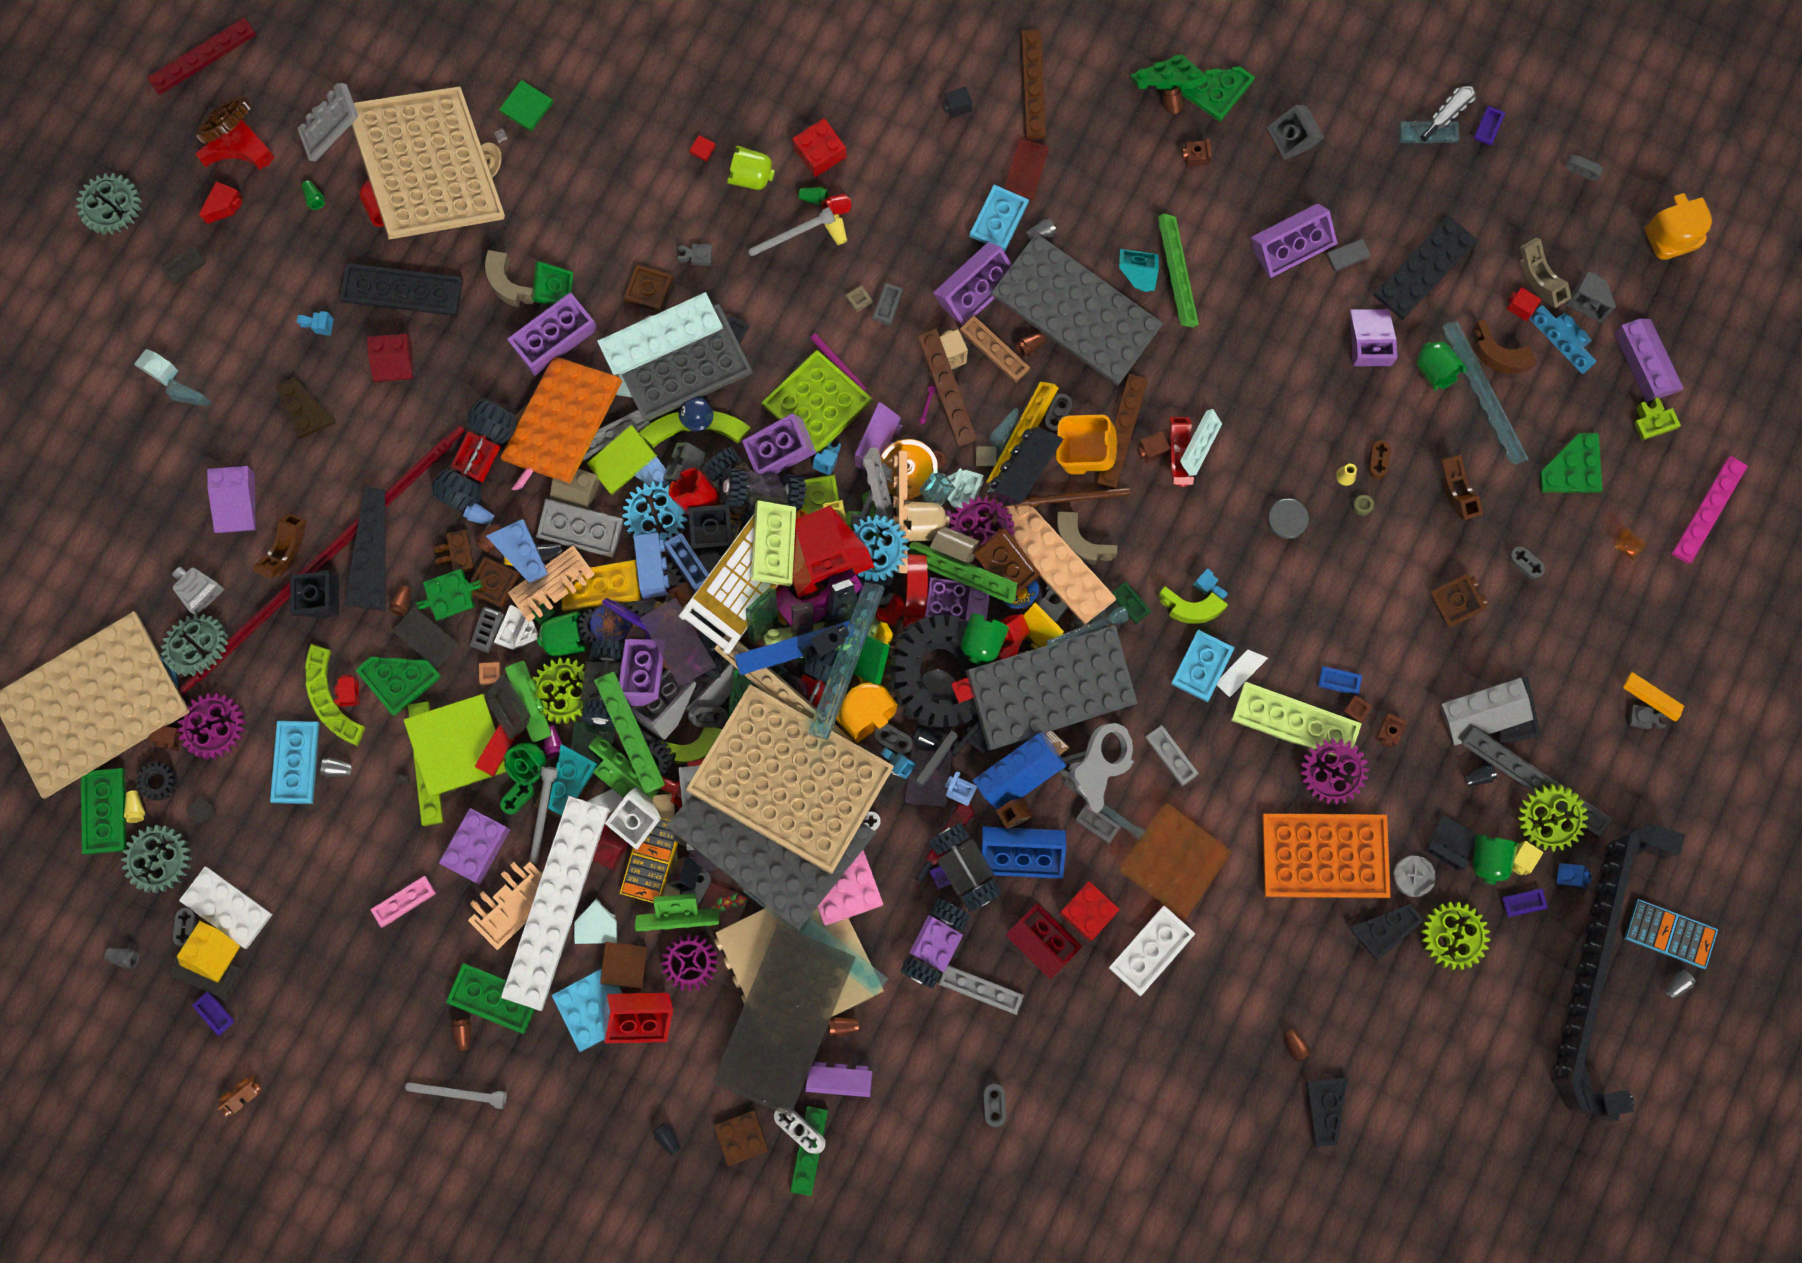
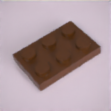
(1005, 558)

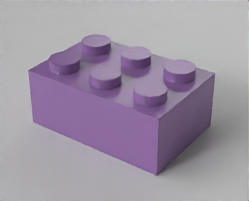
(779, 445)
(474, 846)

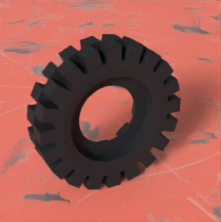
(905, 665)

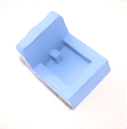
(960, 789)

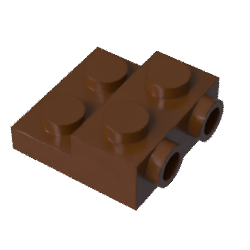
(1460, 600)

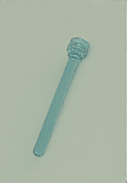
(1117, 616)
(1136, 832)

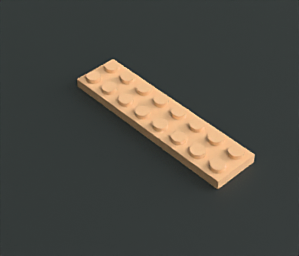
(1058, 563)

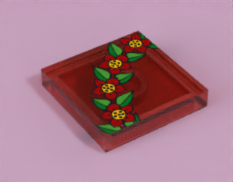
(728, 902)

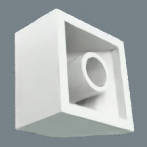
(634, 818)

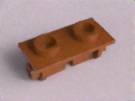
(231, 1101)

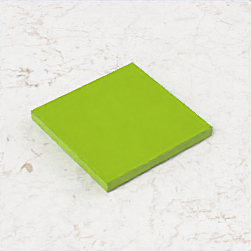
(819, 396)
(450, 744)

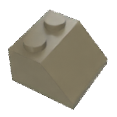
(577, 493)

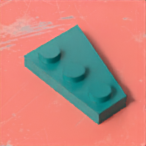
(571, 778)

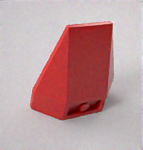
(825, 548)

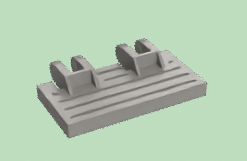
(327, 121)

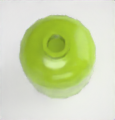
(750, 169)

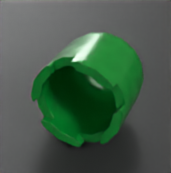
(1439, 364)
(561, 636)
(983, 639)
(1493, 858)

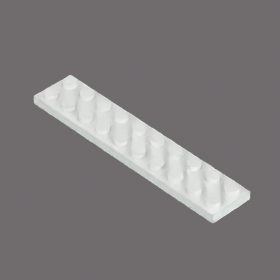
(555, 903)

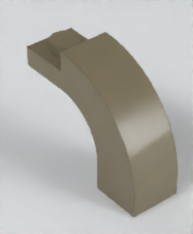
(496, 271)
(1540, 276)
(1068, 530)

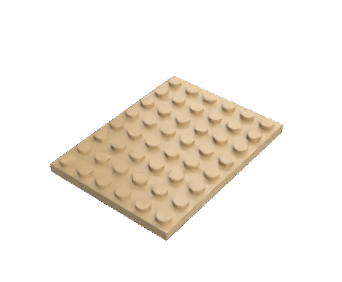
(425, 163)
(90, 704)
(787, 783)

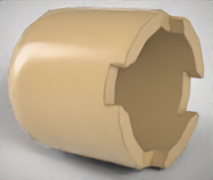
(924, 520)

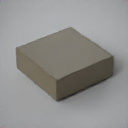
(858, 298)
(985, 456)

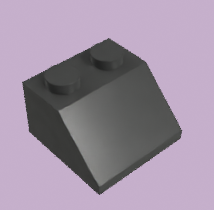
(1295, 131)
(1592, 297)

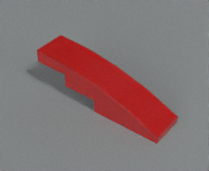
(495, 750)

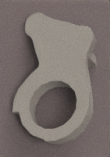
(1092, 773)

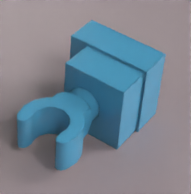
(320, 323)
(827, 460)
(1207, 582)
(902, 765)

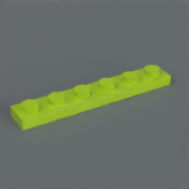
(431, 807)

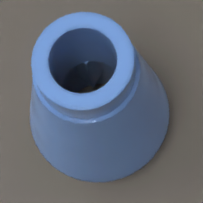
(478, 514)

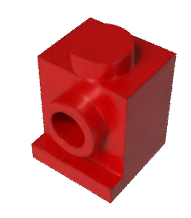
(347, 691)

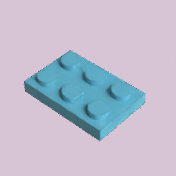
(999, 217)
(1202, 665)

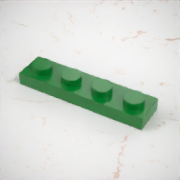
(807, 1162)

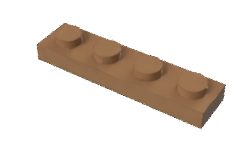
(994, 349)

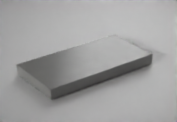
(579, 527)

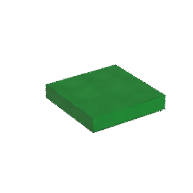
(526, 105)
(551, 283)
(872, 660)

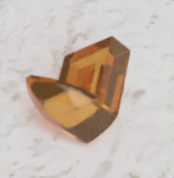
(1629, 543)

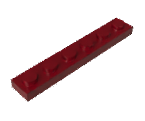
(201, 56)

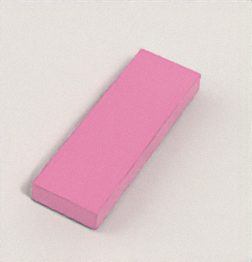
(403, 901)

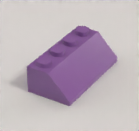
(1294, 240)
(973, 283)
(552, 334)
(1648, 359)

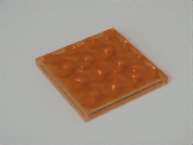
(1175, 860)

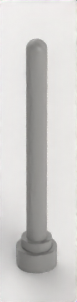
(825, 217)
(548, 775)
(496, 1099)

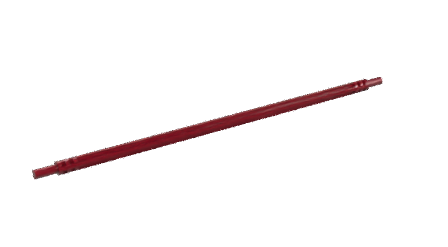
(325, 556)

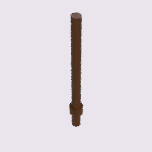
(1035, 500)

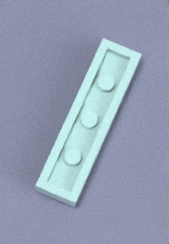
(1201, 442)

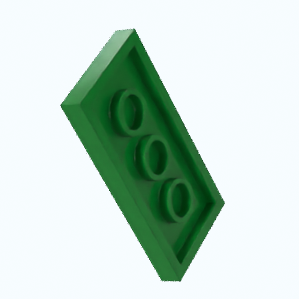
(103, 811)
(481, 995)

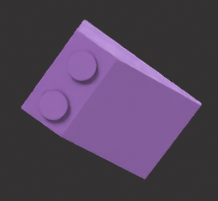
(232, 499)

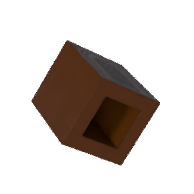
(1014, 813)

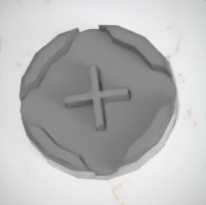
(1414, 876)

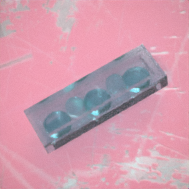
(1411, 132)

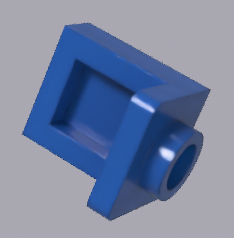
(1573, 875)

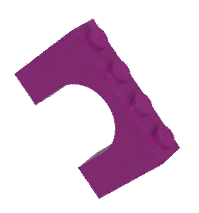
(820, 602)

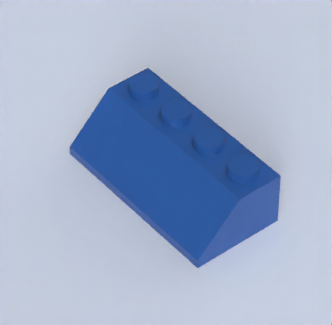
(1020, 771)
(1024, 851)

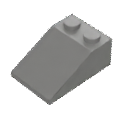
(665, 712)

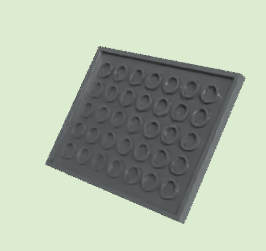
(758, 864)

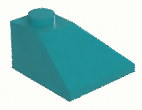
(1140, 268)

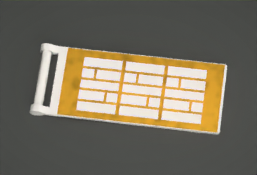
(728, 592)

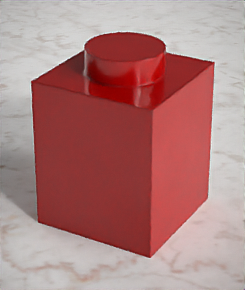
(1523, 303)

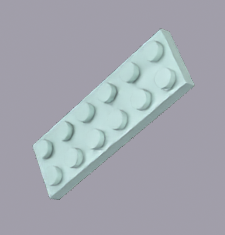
(660, 334)

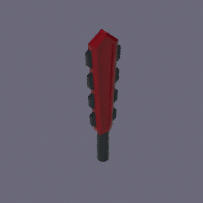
(958, 814)

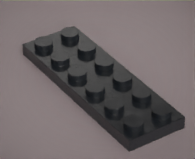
(1425, 268)
(401, 289)

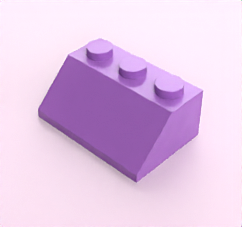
(879, 433)
(641, 672)
(839, 1080)

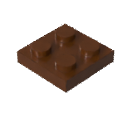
(741, 1138)

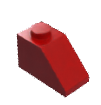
(221, 203)

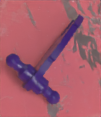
(627, 614)

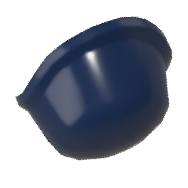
(696, 414)

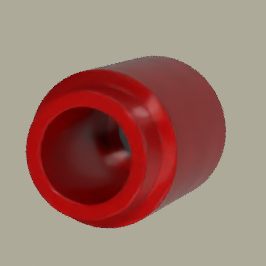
(838, 204)

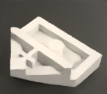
(515, 630)

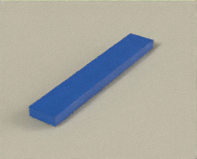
(775, 653)

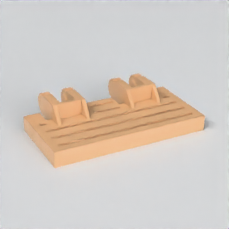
(562, 573)
(513, 906)

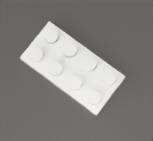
(225, 907)
(1151, 951)

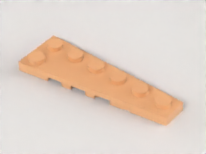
(900, 484)

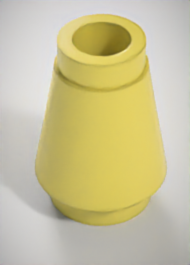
(837, 230)
(1346, 475)
(134, 809)

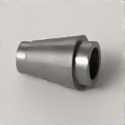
(1044, 229)
(335, 768)
(122, 957)
(1680, 984)

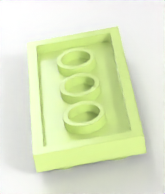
(773, 543)

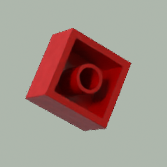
(819, 147)
(1089, 911)

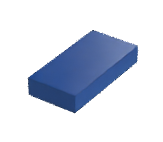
(1339, 680)

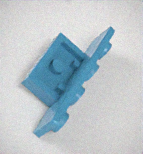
(1565, 336)

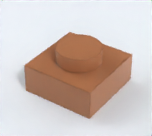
(489, 672)

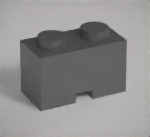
(684, 457)

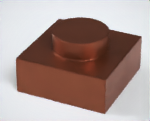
(1357, 709)

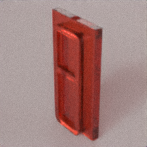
(1026, 168)

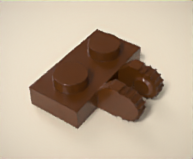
(459, 550)

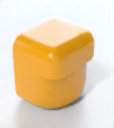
(1679, 228)
(1087, 443)
(864, 710)

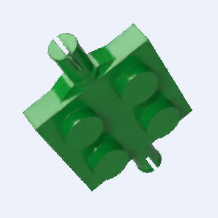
(449, 594)

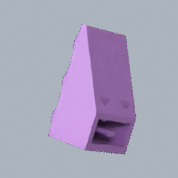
(1372, 338)
(955, 599)

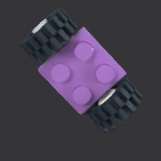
(935, 943)

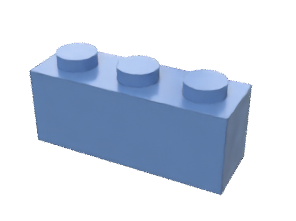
(686, 561)
(651, 565)

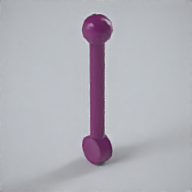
(931, 390)

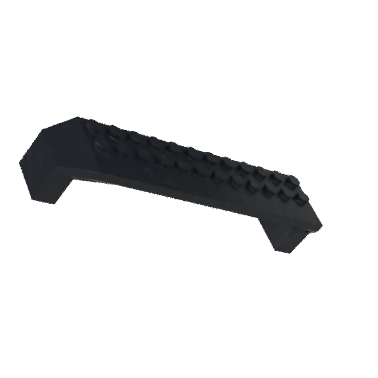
(1570, 1071)

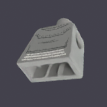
(195, 589)

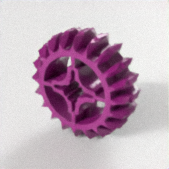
(694, 954)

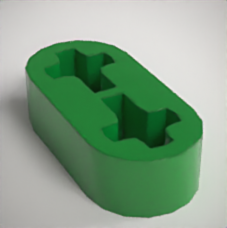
(521, 800)

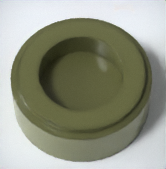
(1363, 505)

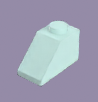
(156, 366)

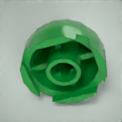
(524, 762)

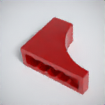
(237, 144)

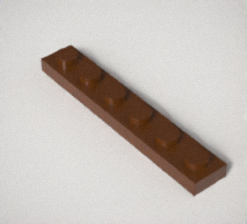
(1033, 84)
(946, 387)
(1124, 427)

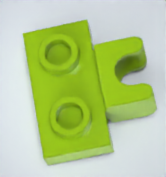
(1654, 420)

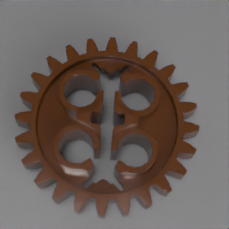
(223, 119)

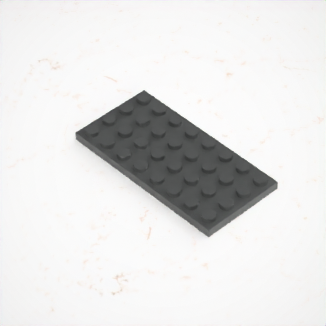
(1077, 309)
(1051, 687)

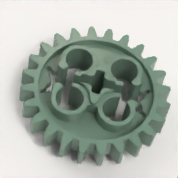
(97, 217)
(183, 656)
(171, 868)

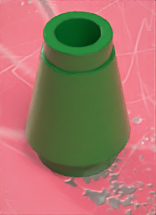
(813, 194)
(313, 197)

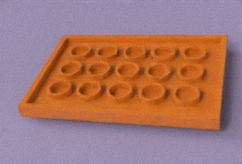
(561, 419)
(1326, 855)

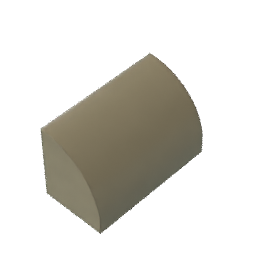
(955, 544)

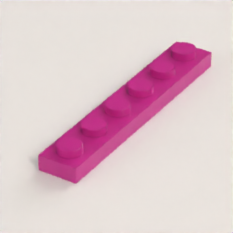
(1709, 510)

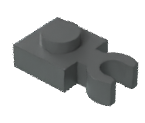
(699, 254)
(1644, 718)

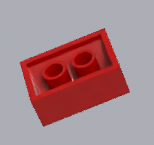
(637, 1017)

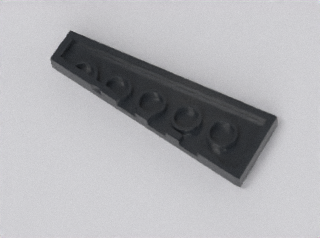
(368, 565)

